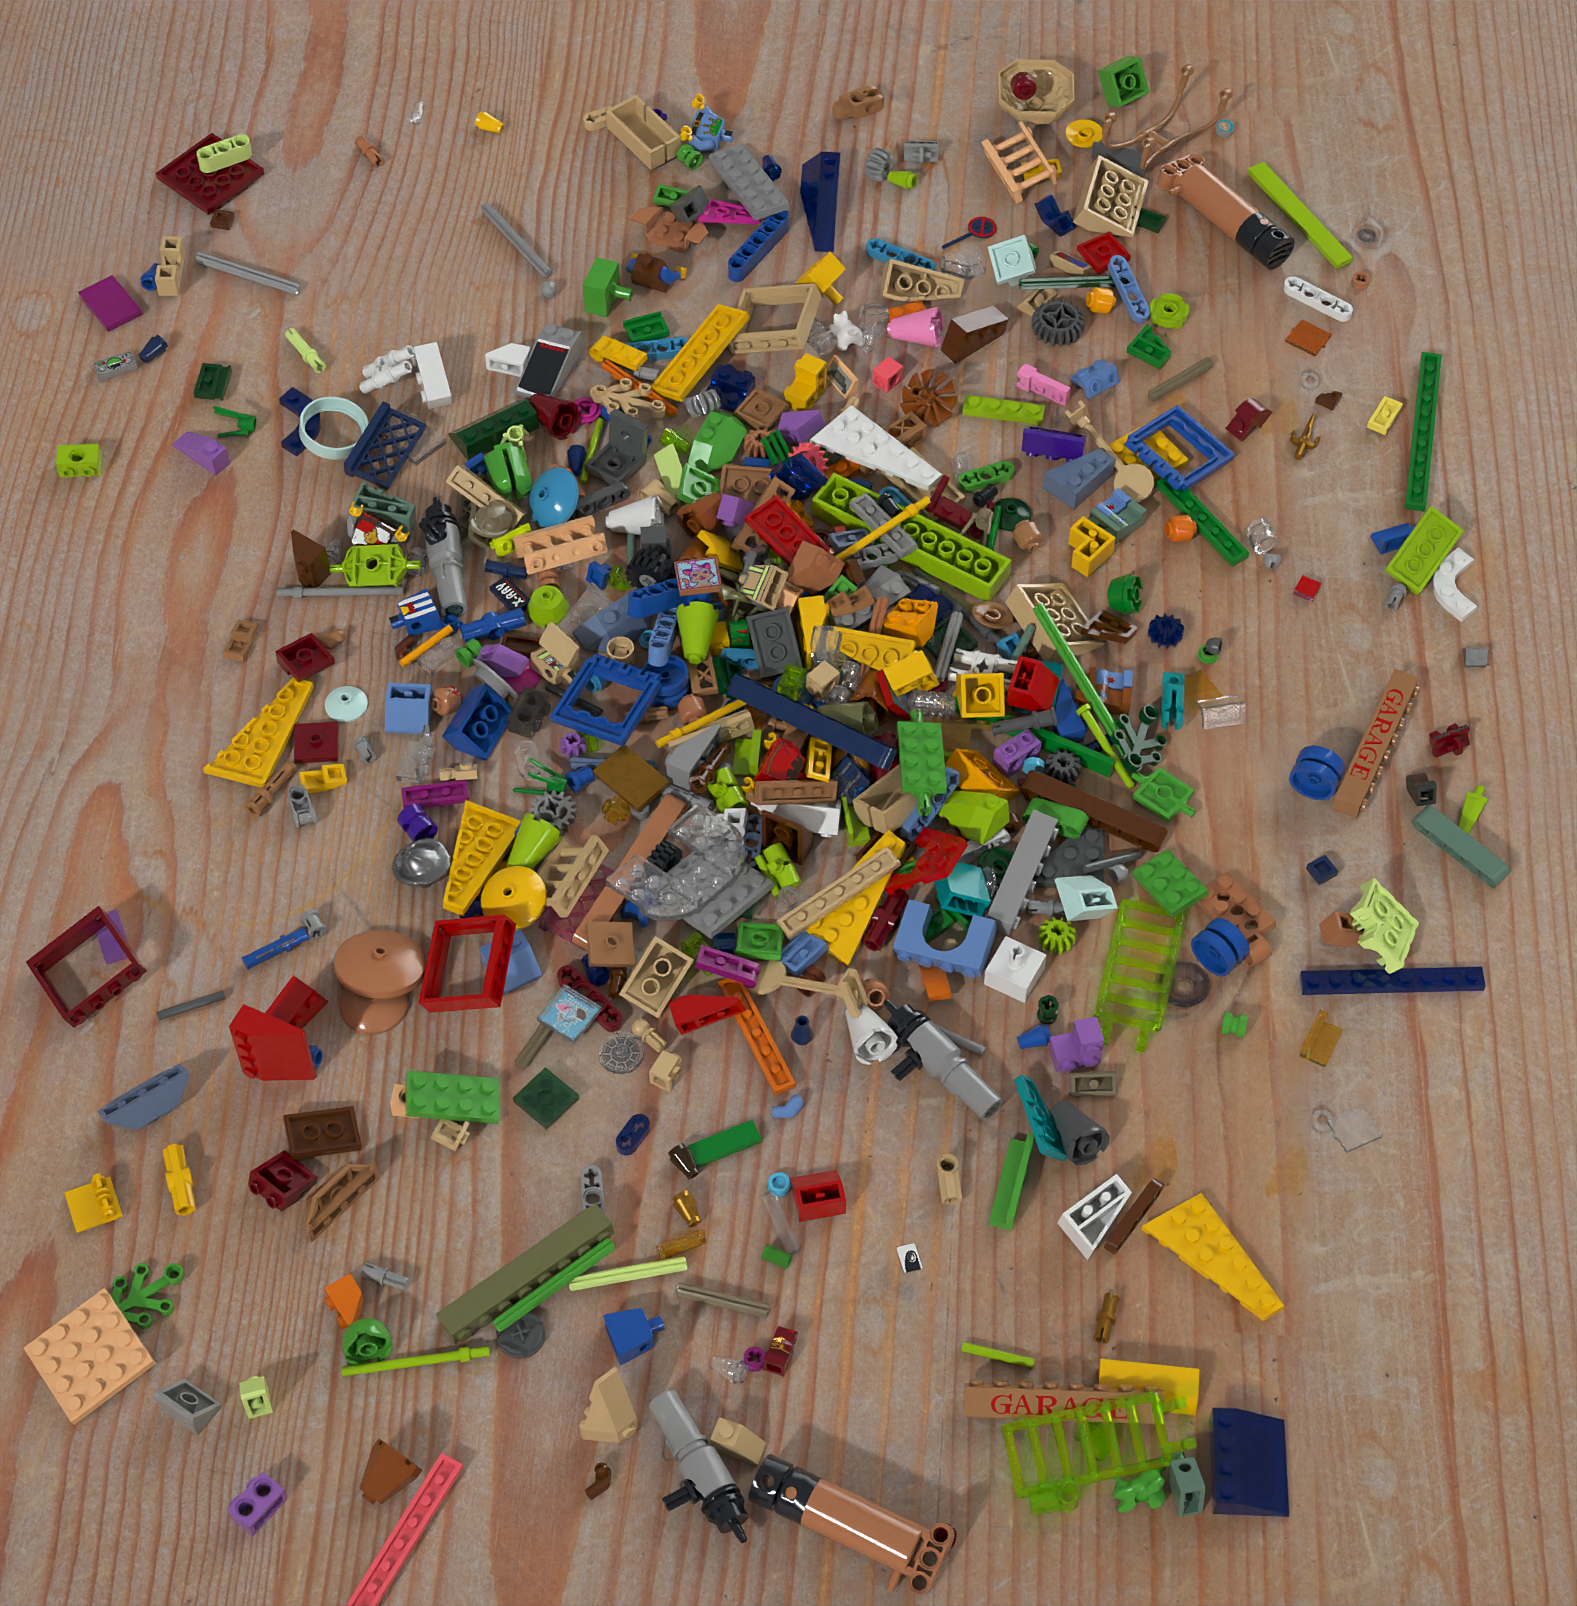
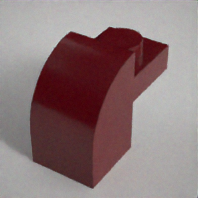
(1248, 415)

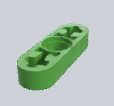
(977, 483)

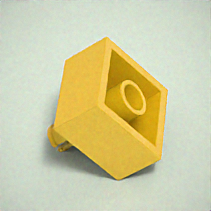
(823, 274)

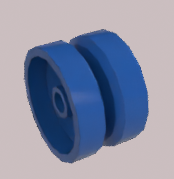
(674, 682)
(1316, 772)
(1220, 947)

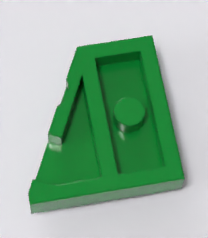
(1149, 348)

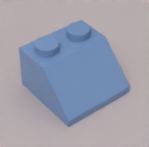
(522, 963)

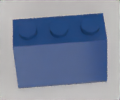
(478, 722)

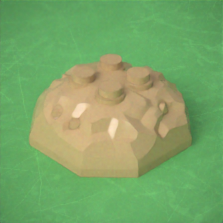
(1053, 92)

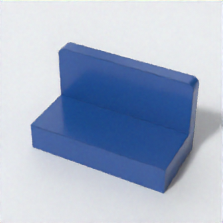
(1391, 538)

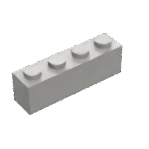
(881, 584)

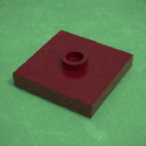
(316, 742)

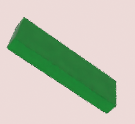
(725, 1143)

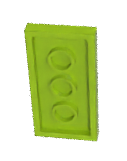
(1423, 550)

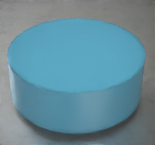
(1033, 763)
(779, 1184)

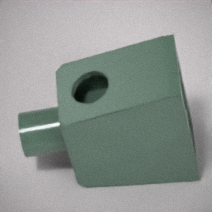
(1186, 1485)

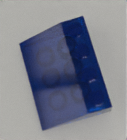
(1248, 1463)

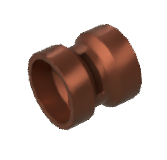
(814, 974)

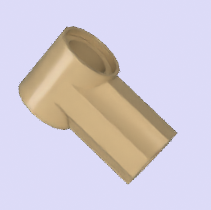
(669, 503)
(949, 1180)

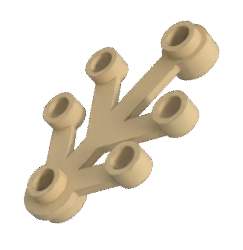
(604, 395)

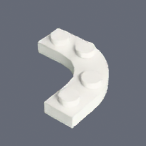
(1445, 587)

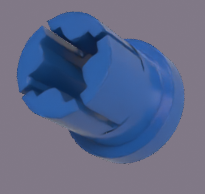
(579, 778)

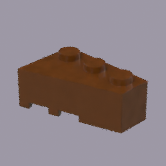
(972, 332)

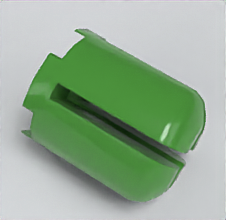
(514, 466)

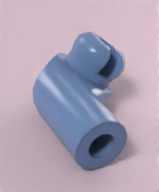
(790, 1110)

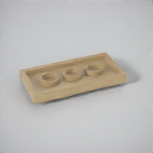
(915, 493)

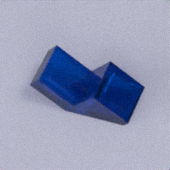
(1050, 215)

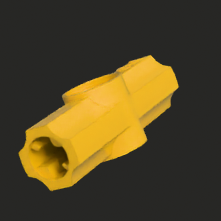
(179, 1179)

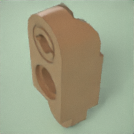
(858, 103)

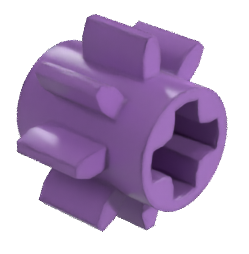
(572, 745)

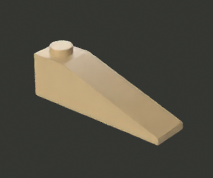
(913, 283)
(610, 1413)

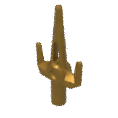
(1303, 441)

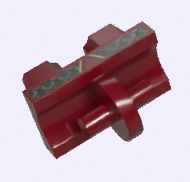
(1450, 741)

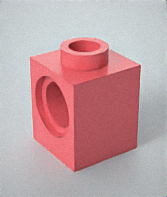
(887, 374)

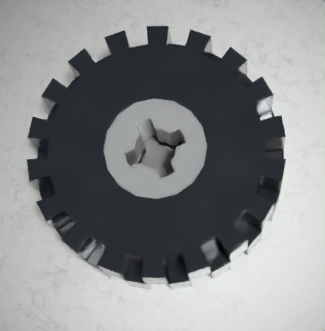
(649, 568)

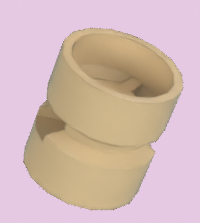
(621, 650)

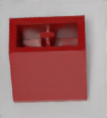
(1032, 685)
(818, 1195)

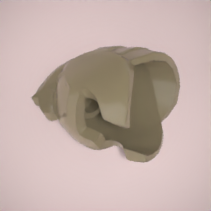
(492, 520)

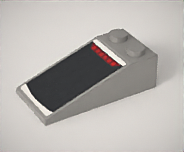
(550, 361)

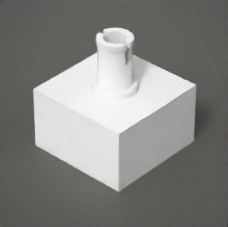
(1015, 969)

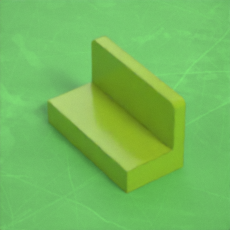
(747, 755)
(856, 832)

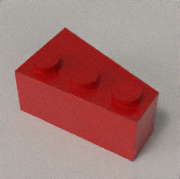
(296, 1003)

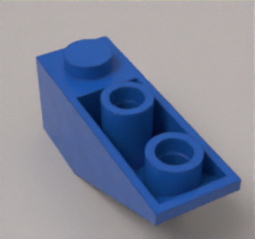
(1069, 723)

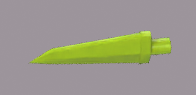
(1472, 808)

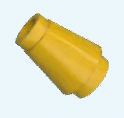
(487, 122)

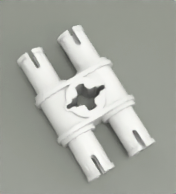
(387, 369)
(980, 662)

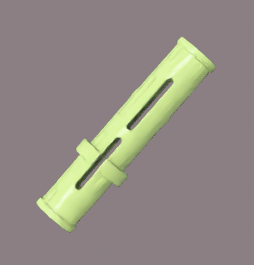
(309, 355)

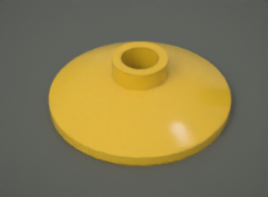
(1083, 133)

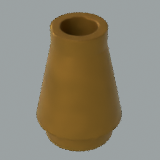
(686, 1206)

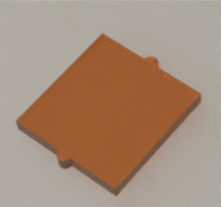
(1308, 337)

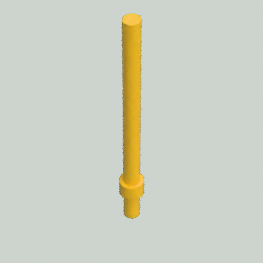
(910, 511)
(677, 733)

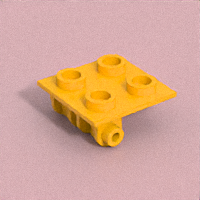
(93, 1203)

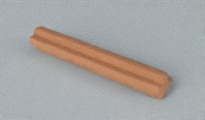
(876, 625)

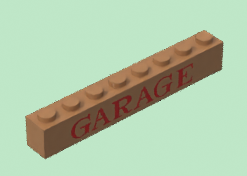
(1375, 744)
(1031, 1400)

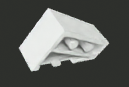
(1094, 1214)

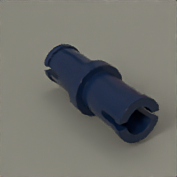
(505, 569)

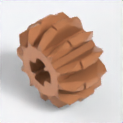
(753, 445)

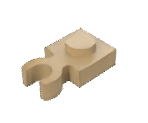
(462, 772)

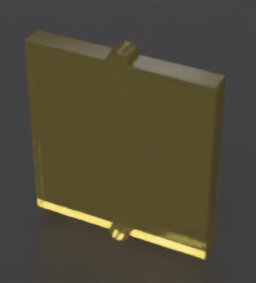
(1198, 688)

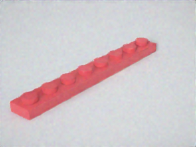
(407, 1532)

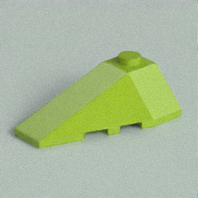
(976, 814)

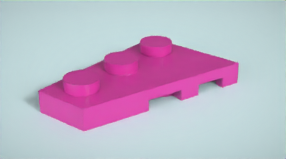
(726, 212)

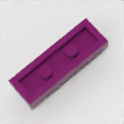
(436, 794)

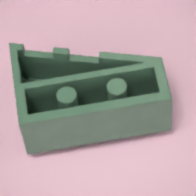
(391, 509)

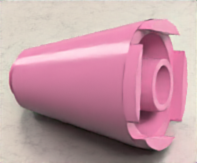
(918, 327)

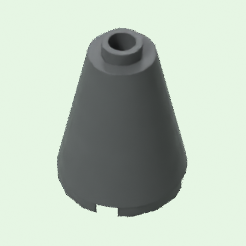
(1078, 1133)

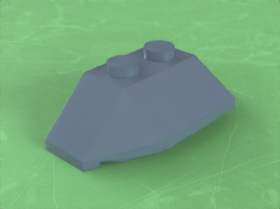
(608, 624)
(148, 1100)

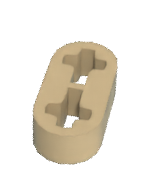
(598, 119)

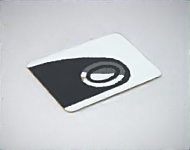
(909, 1258)

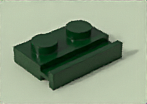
(212, 381)
(724, 673)

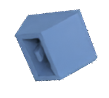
(407, 707)

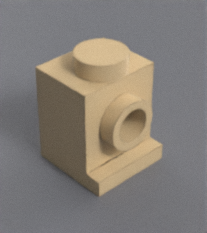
(665, 1070)

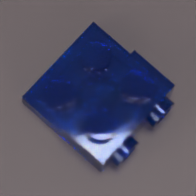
(731, 386)
(799, 475)

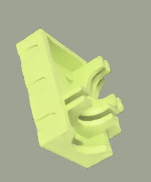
(1386, 925)

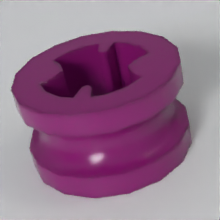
(755, 1351)

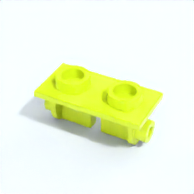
(505, 544)

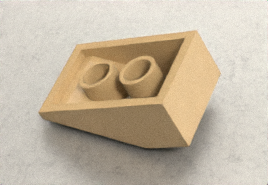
(655, 976)

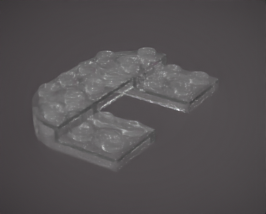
(698, 884)

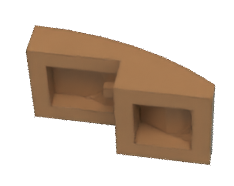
(843, 604)
(241, 640)

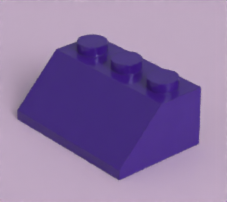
(1052, 443)

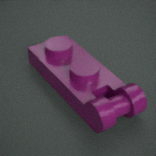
(728, 966)

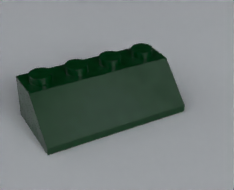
(488, 431)

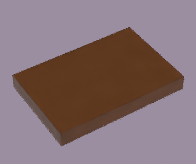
(322, 1132)

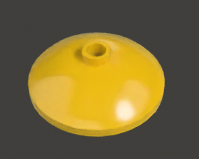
(524, 902)

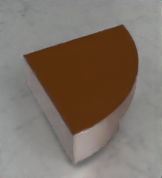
(1329, 400)

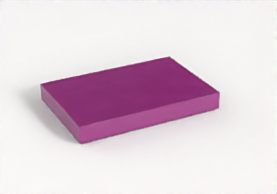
(110, 303)

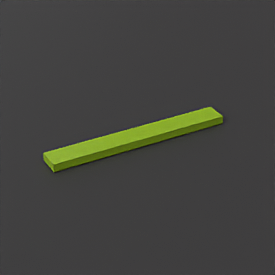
(1300, 215)

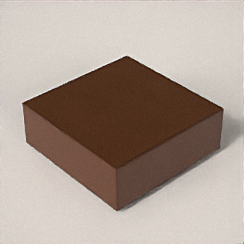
(222, 219)

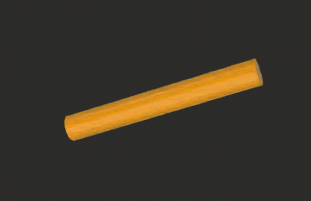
(425, 646)

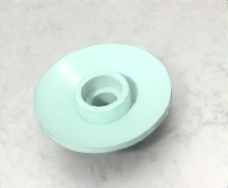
(346, 710)

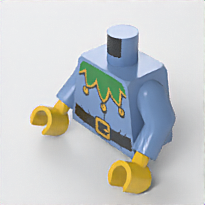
(706, 129)

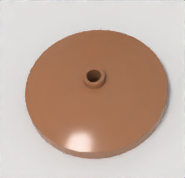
(379, 964)

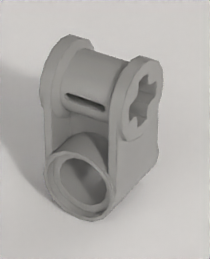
(301, 809)

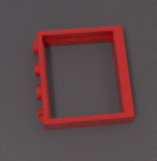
(496, 969)

